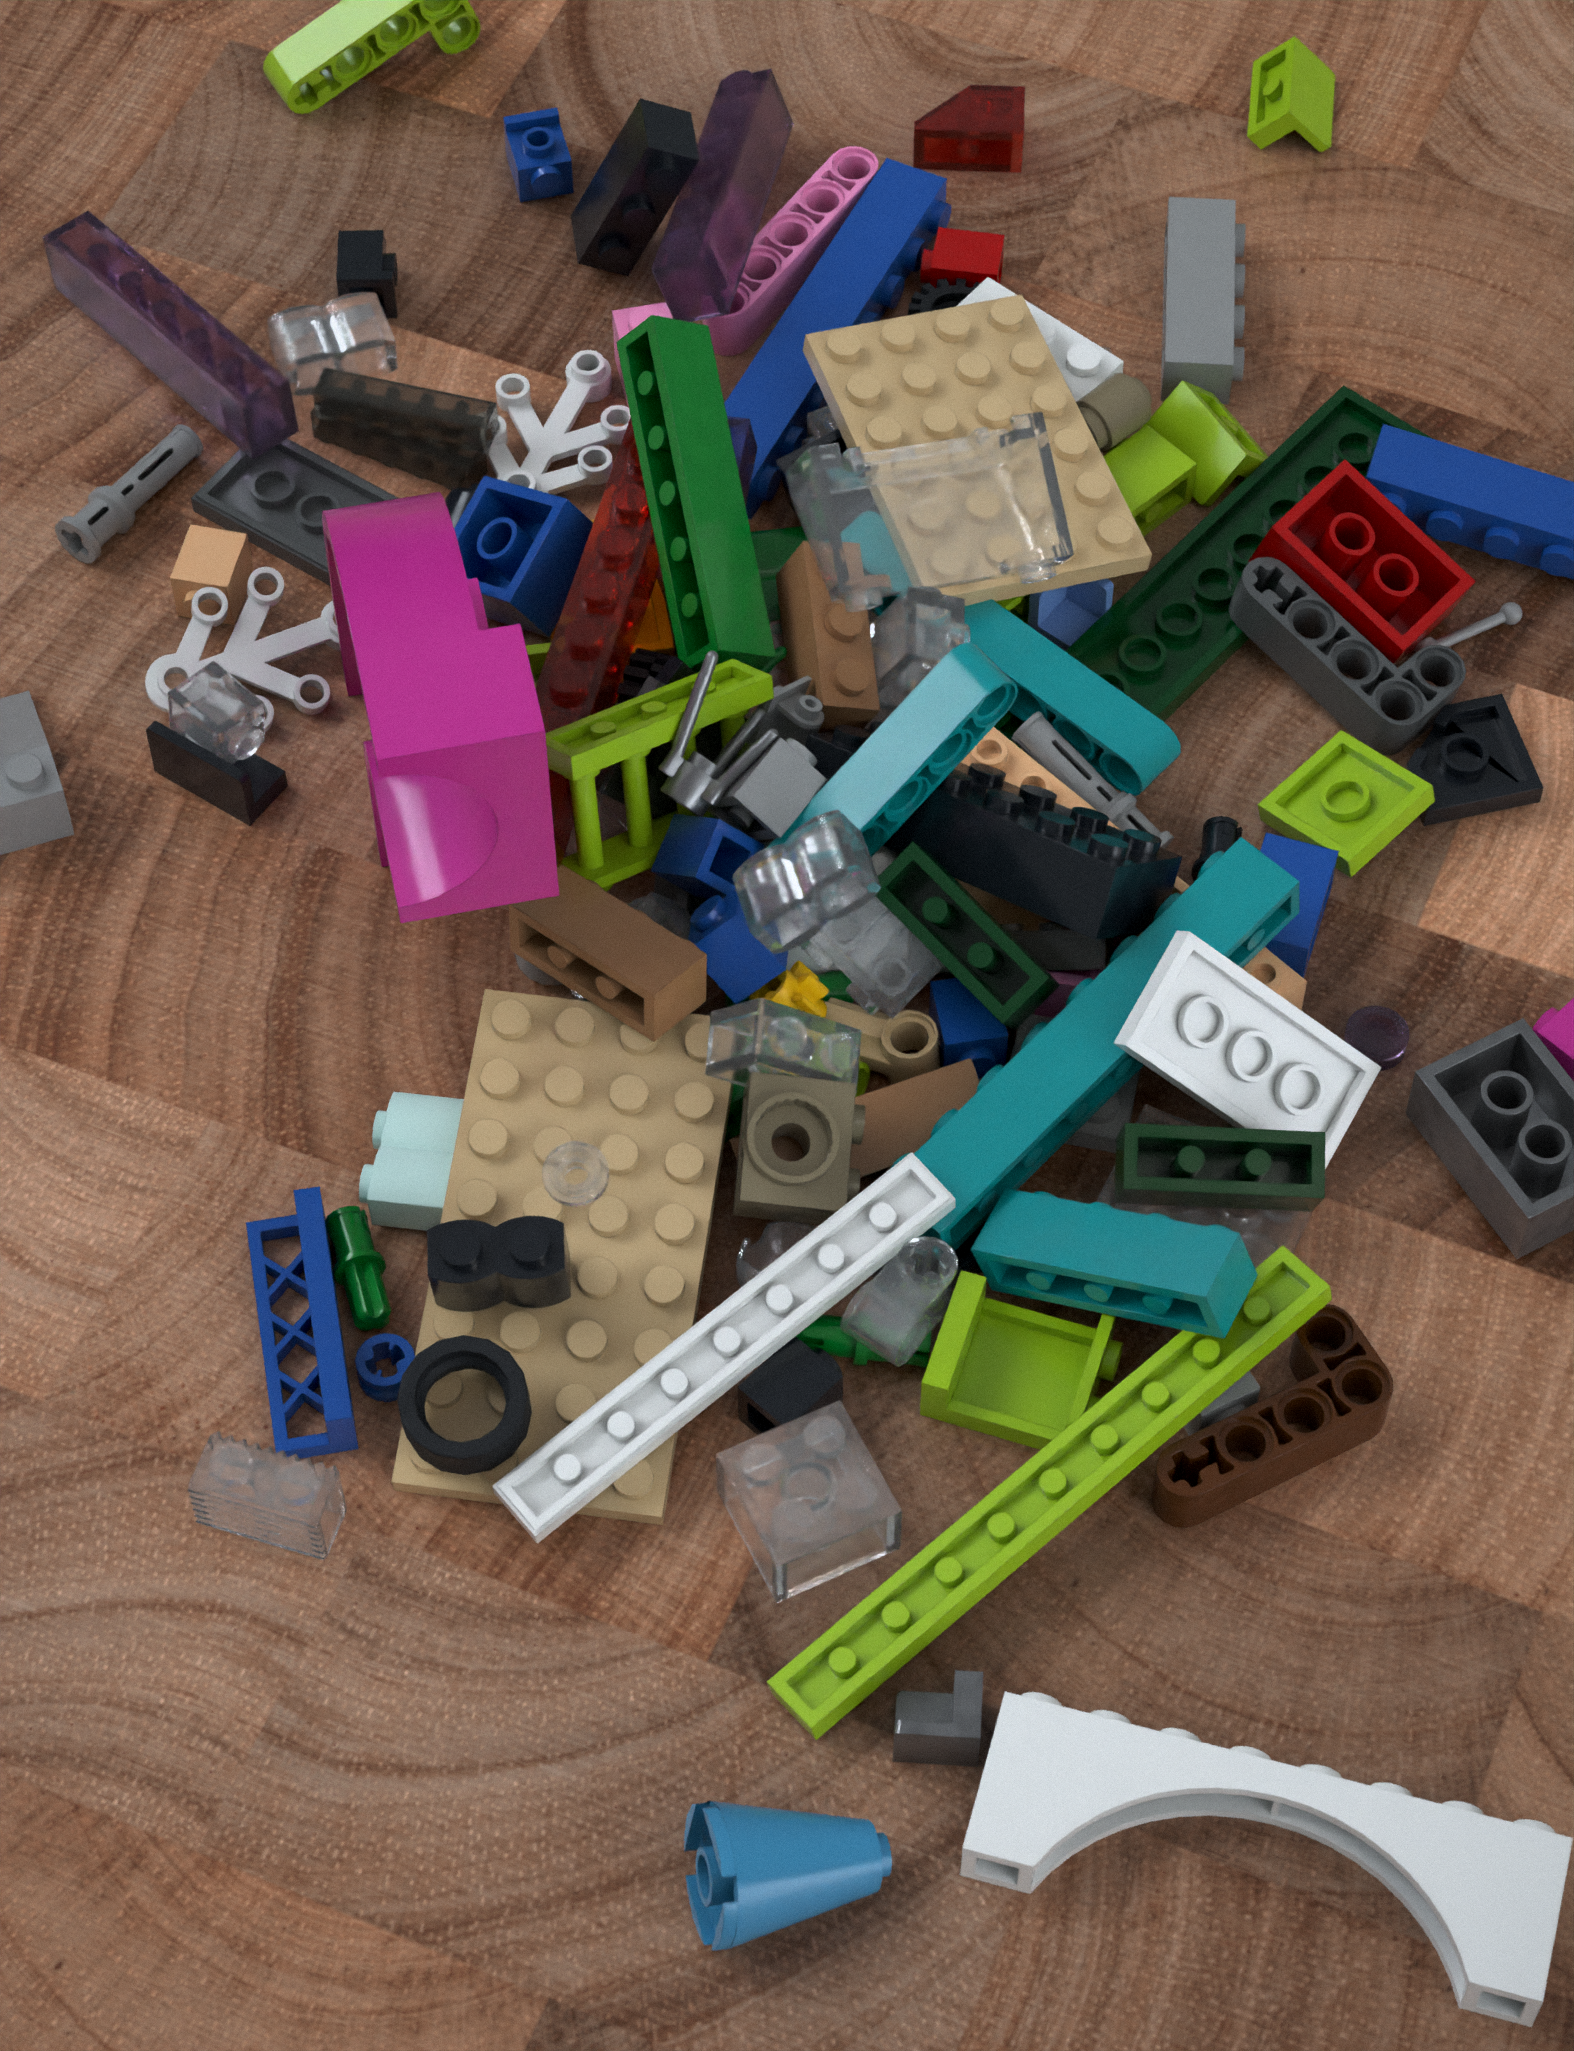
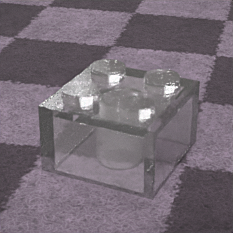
(808, 1501)

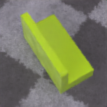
(1291, 93)
(1209, 436)

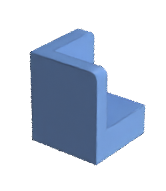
(1069, 611)

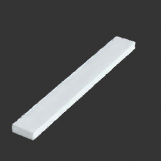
(723, 1347)

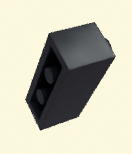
(634, 187)

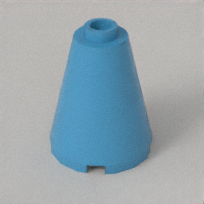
(775, 1868)

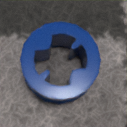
(378, 1348)

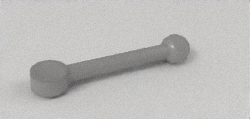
(1509, 613)

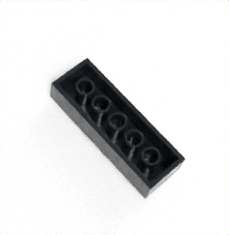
(1027, 845)

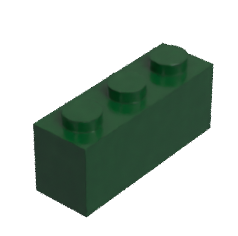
(964, 936)
(1220, 1167)

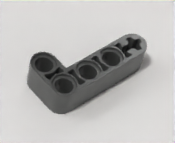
(1277, 605)

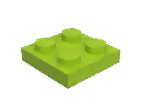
(1347, 801)

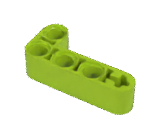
(357, 39)

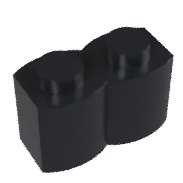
(514, 1262)

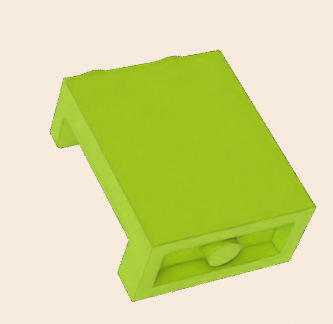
(1014, 1367)

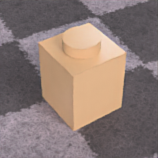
(212, 560)

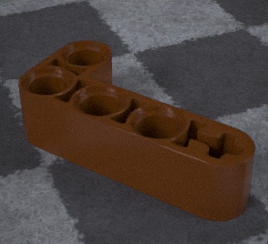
(1191, 1493)

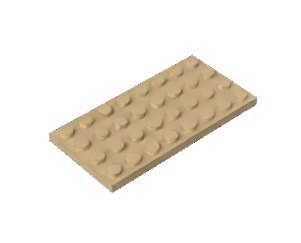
(637, 1254)

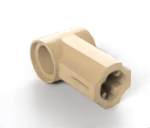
(886, 1038)

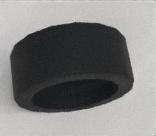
(452, 1356)

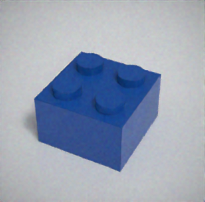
(522, 552)

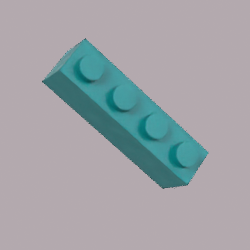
(1115, 1261)

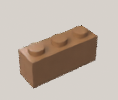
(826, 644)
(610, 954)

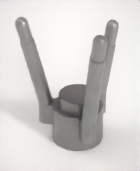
(698, 781)

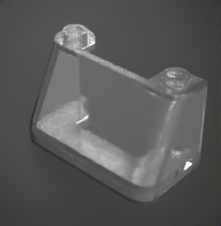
(932, 513)

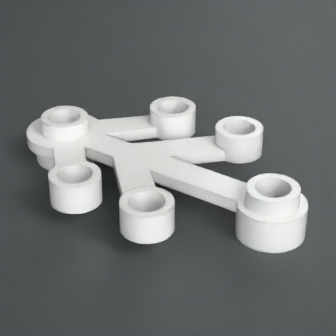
(587, 382)
(244, 655)

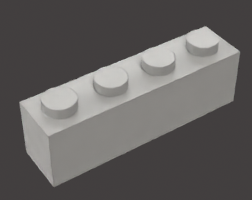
(1201, 296)

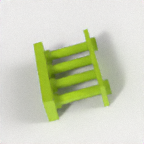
(627, 736)

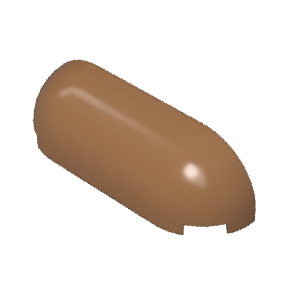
(897, 1117)

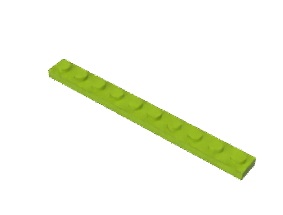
(1042, 1499)

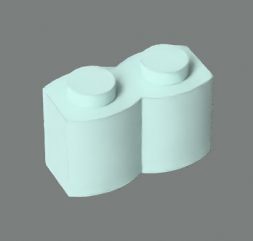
(412, 1160)

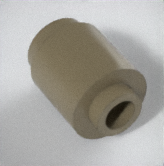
(1115, 409)

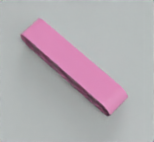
(791, 247)

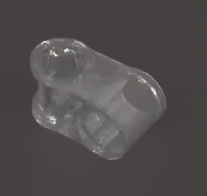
(903, 1300)

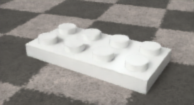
(1243, 1047)

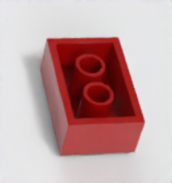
(1368, 562)

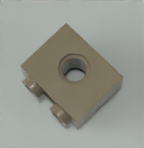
(824, 1123)

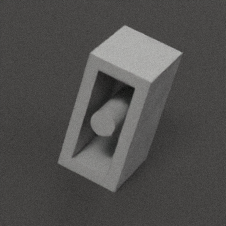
(770, 791)

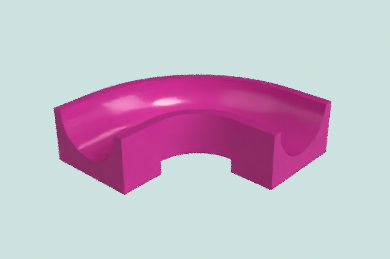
(448, 710)

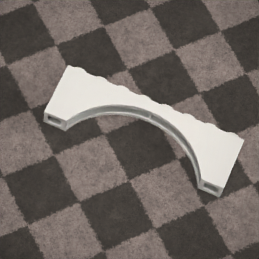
(1470, 1880)

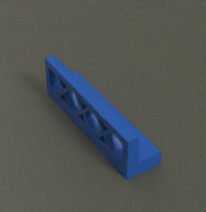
(321, 1316)

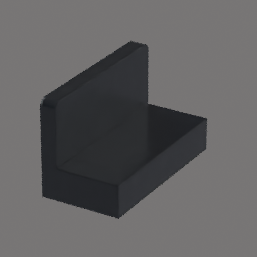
(236, 788)

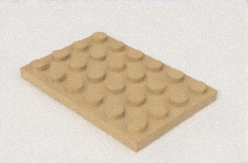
(969, 370)

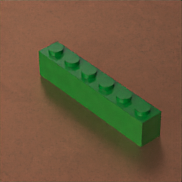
(694, 493)

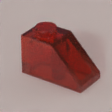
(973, 131)

